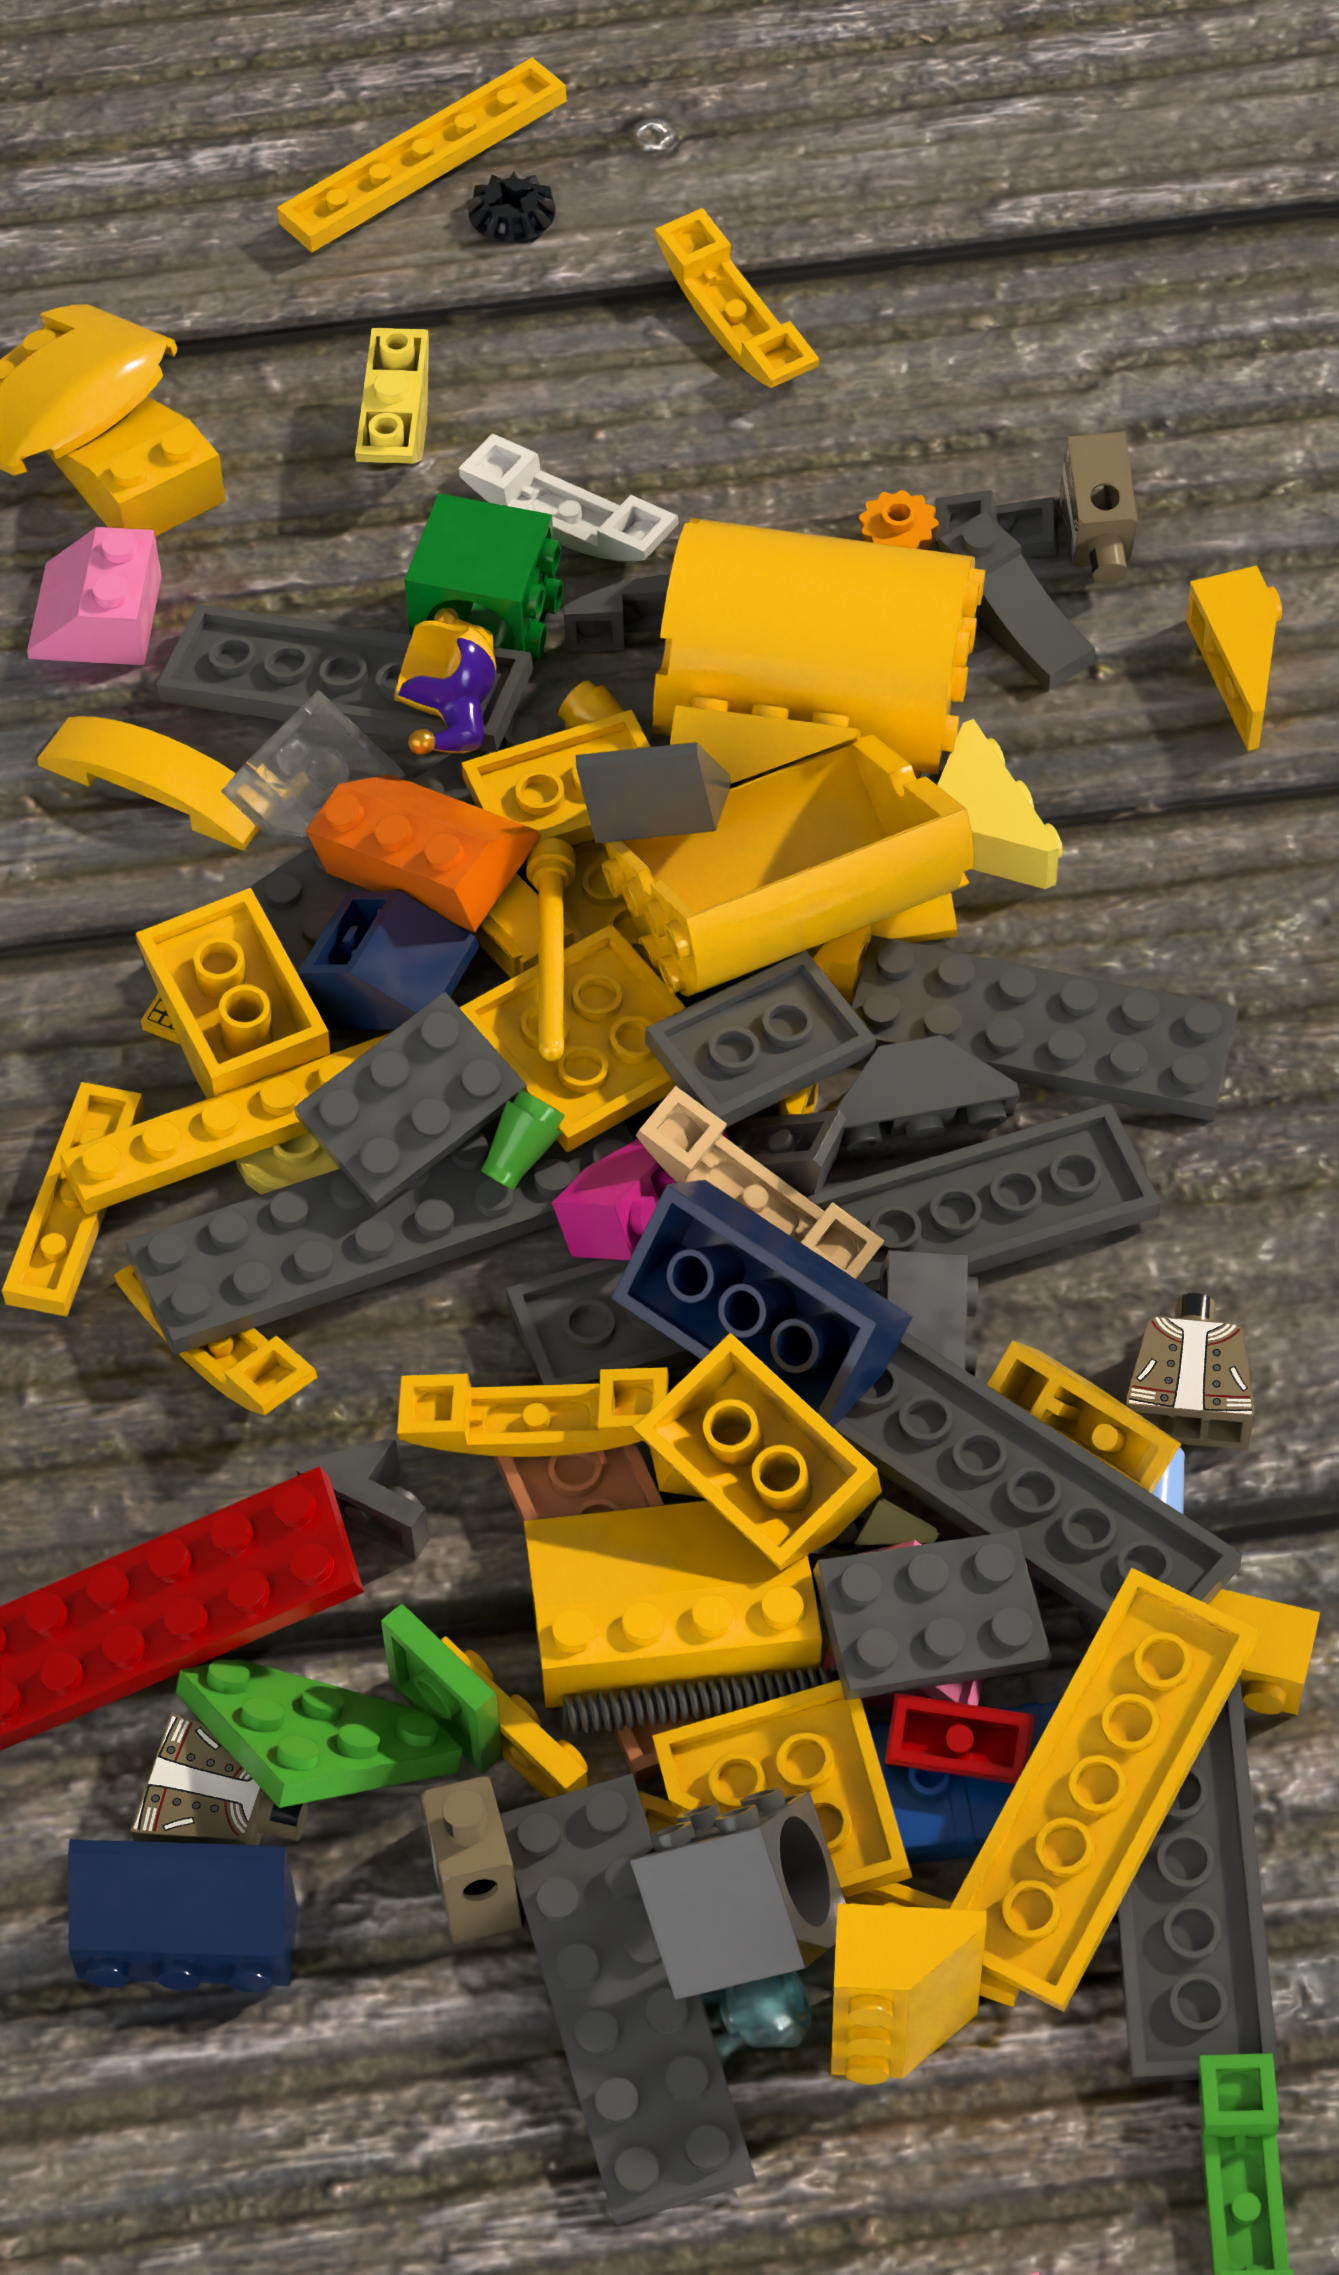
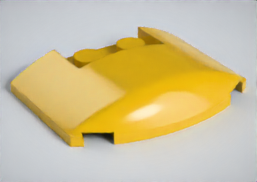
(74, 381)

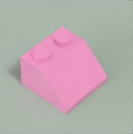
(98, 599)

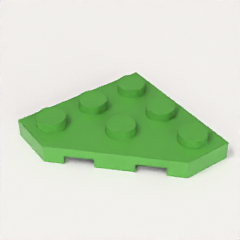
(313, 1737)

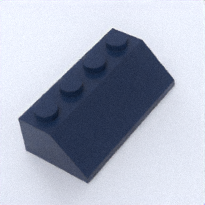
(724, 1270)

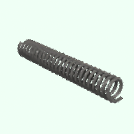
(681, 1699)

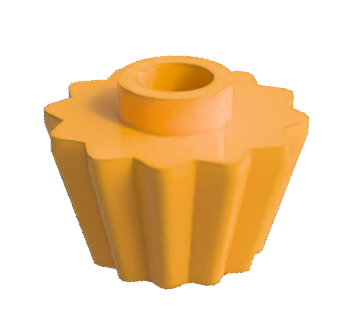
(899, 520)

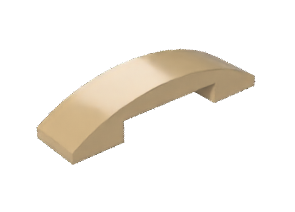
(691, 1148)

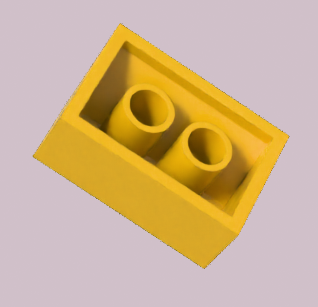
(760, 1454)
(901, 1986)

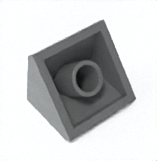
(652, 791)

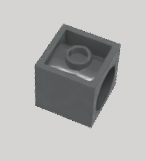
(740, 1892)

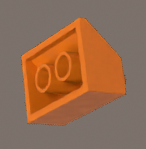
(420, 842)

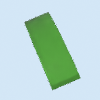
(1242, 2165)

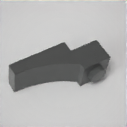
(1017, 607)

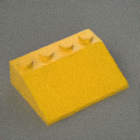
(662, 1602)

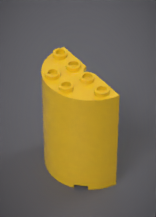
(820, 631)
(792, 865)

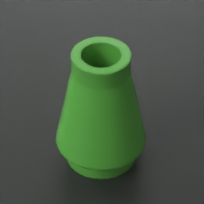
(521, 1138)

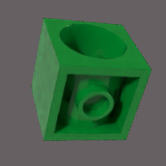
(490, 568)

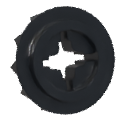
(502, 221)

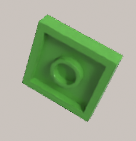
(443, 1686)

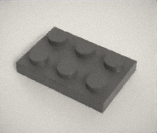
(761, 1039)
(410, 1100)
(931, 1615)

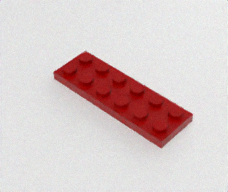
(172, 1604)

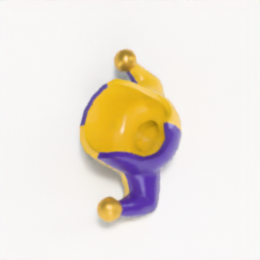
(448, 675)

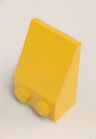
(147, 470)
(232, 994)

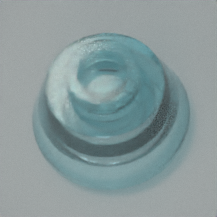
(768, 2011)

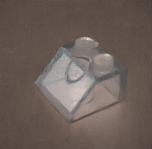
(301, 768)

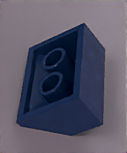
(181, 1914)

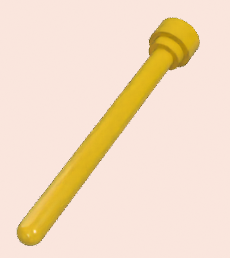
(551, 870)

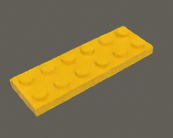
(1101, 1784)

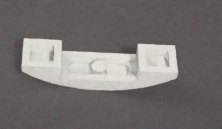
(580, 519)

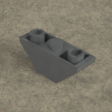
(920, 1090)

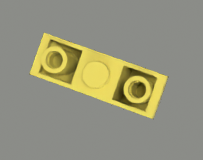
(394, 397)
(1004, 825)

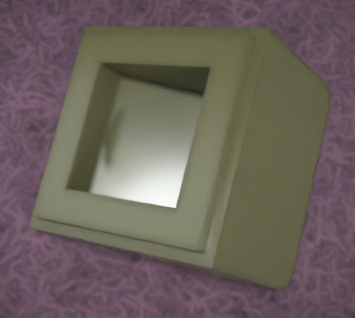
(893, 1525)

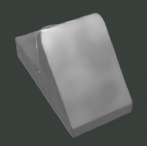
(795, 1147)
(366, 1504)

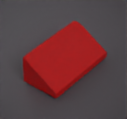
(959, 1739)

